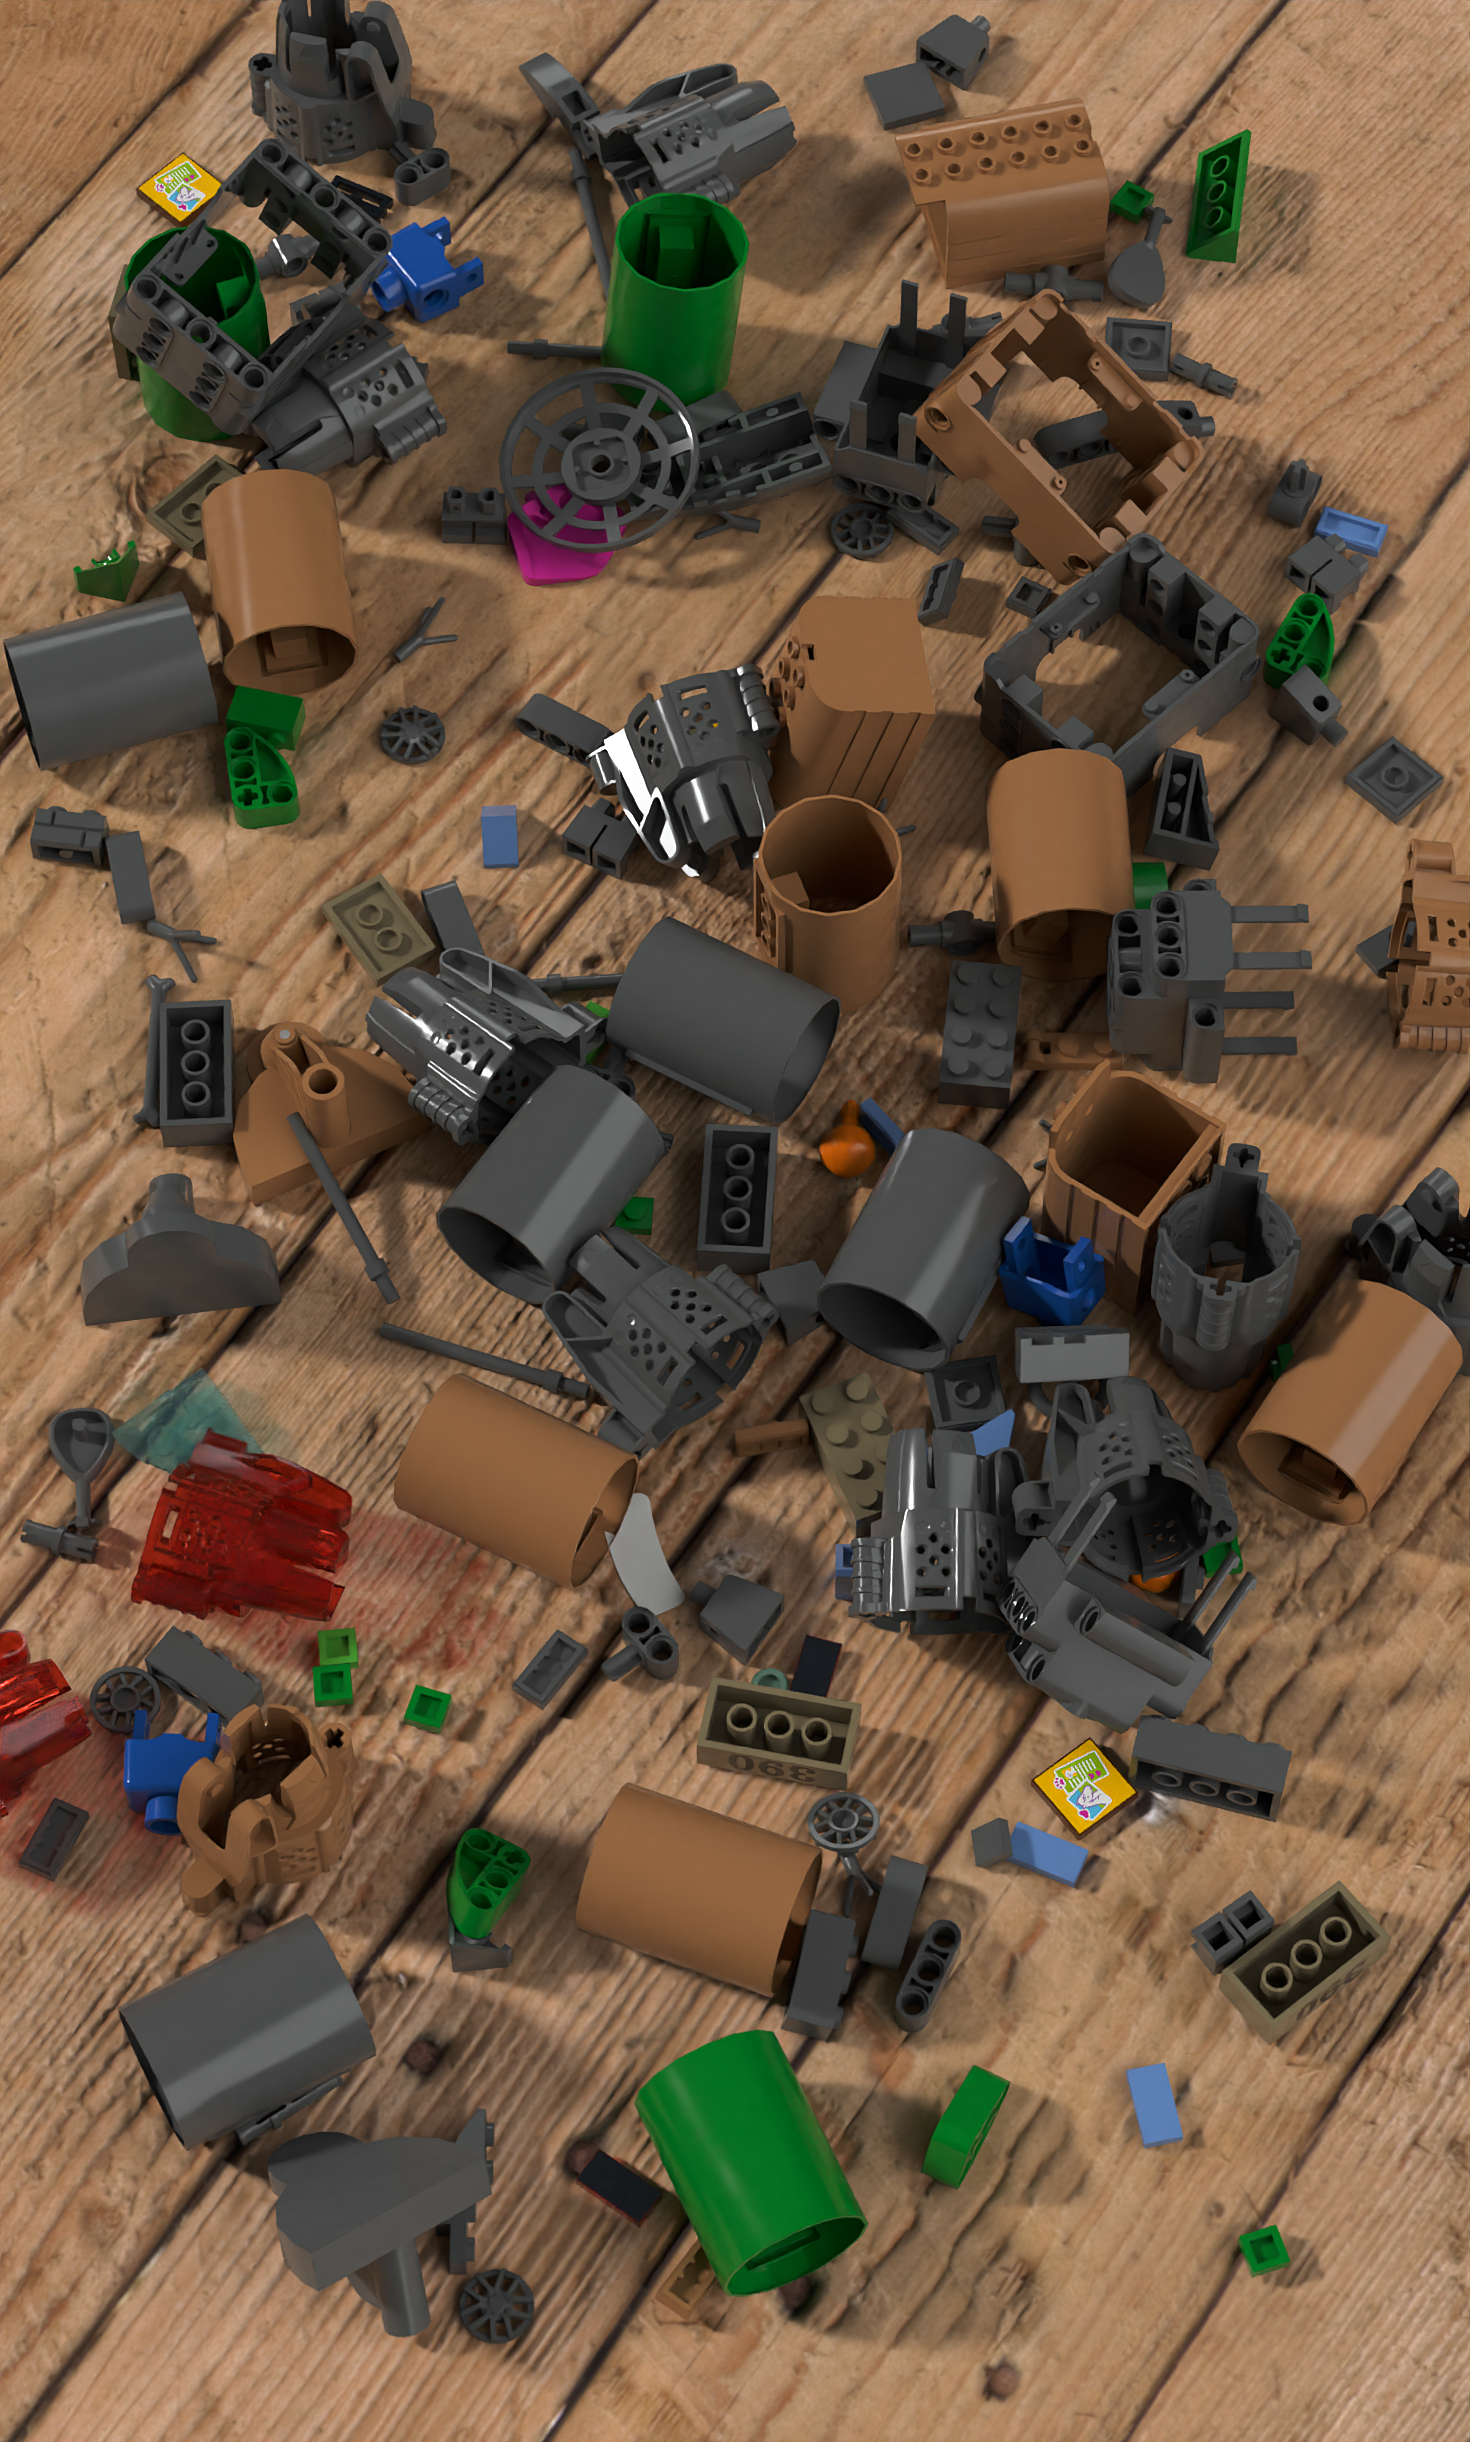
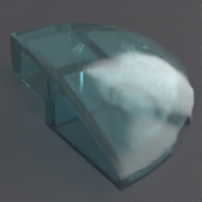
(178, 1420)

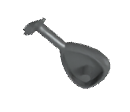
(1138, 271)
(81, 1447)

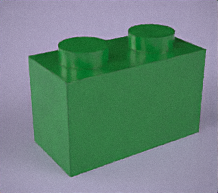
(268, 714)

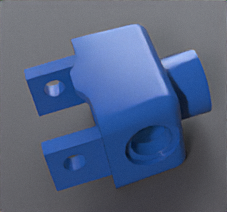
(422, 275)
(1059, 1279)
(157, 1768)

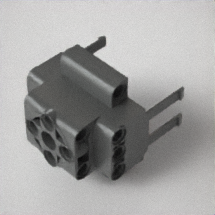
(873, 403)
(1171, 979)
(1099, 1638)

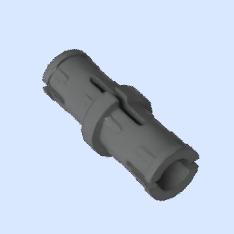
(1203, 375)
(59, 1540)

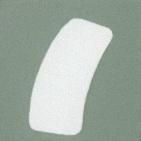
(642, 1561)

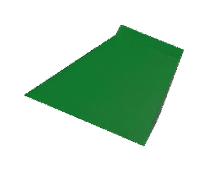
(109, 577)

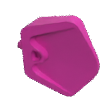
(547, 564)

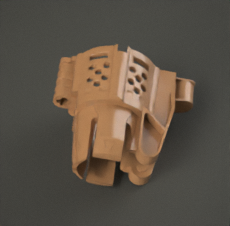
(1439, 898)
(263, 1838)

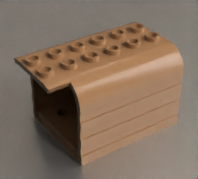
(1009, 191)
(849, 700)
(1118, 1166)

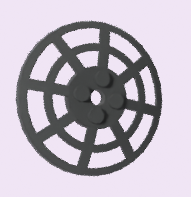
(595, 446)

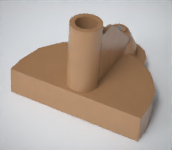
(343, 1094)

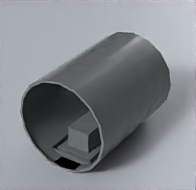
(111, 681)
(722, 1021)
(550, 1183)
(924, 1250)
(247, 2032)

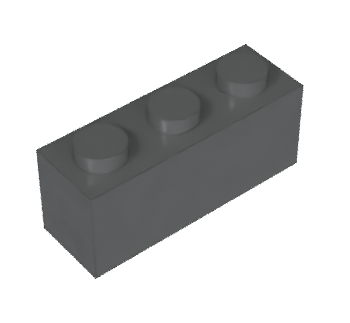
(202, 1676)
(820, 1975)

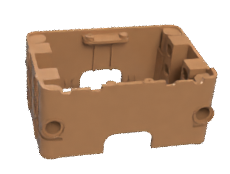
(1021, 477)

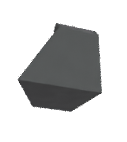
(475, 1954)

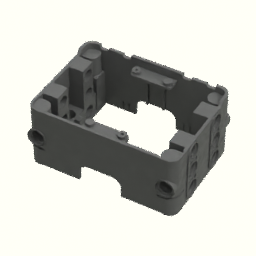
(219, 372)
(1168, 607)

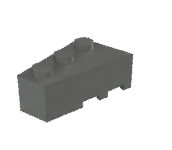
(1180, 813)
(1071, 1354)

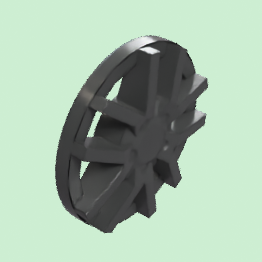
(861, 530)
(412, 735)
(124, 1698)
(843, 1823)
(496, 2306)

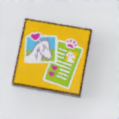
(179, 190)
(1084, 1789)

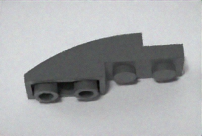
(561, 96)
(477, 2136)

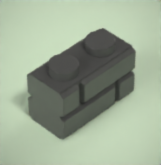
(69, 836)

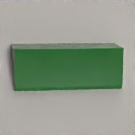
(1218, 200)

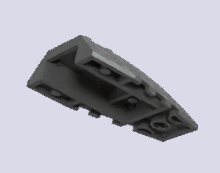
(747, 462)

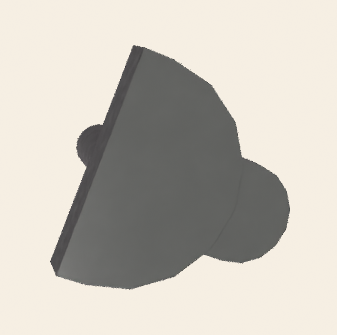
(176, 1263)
(361, 2205)

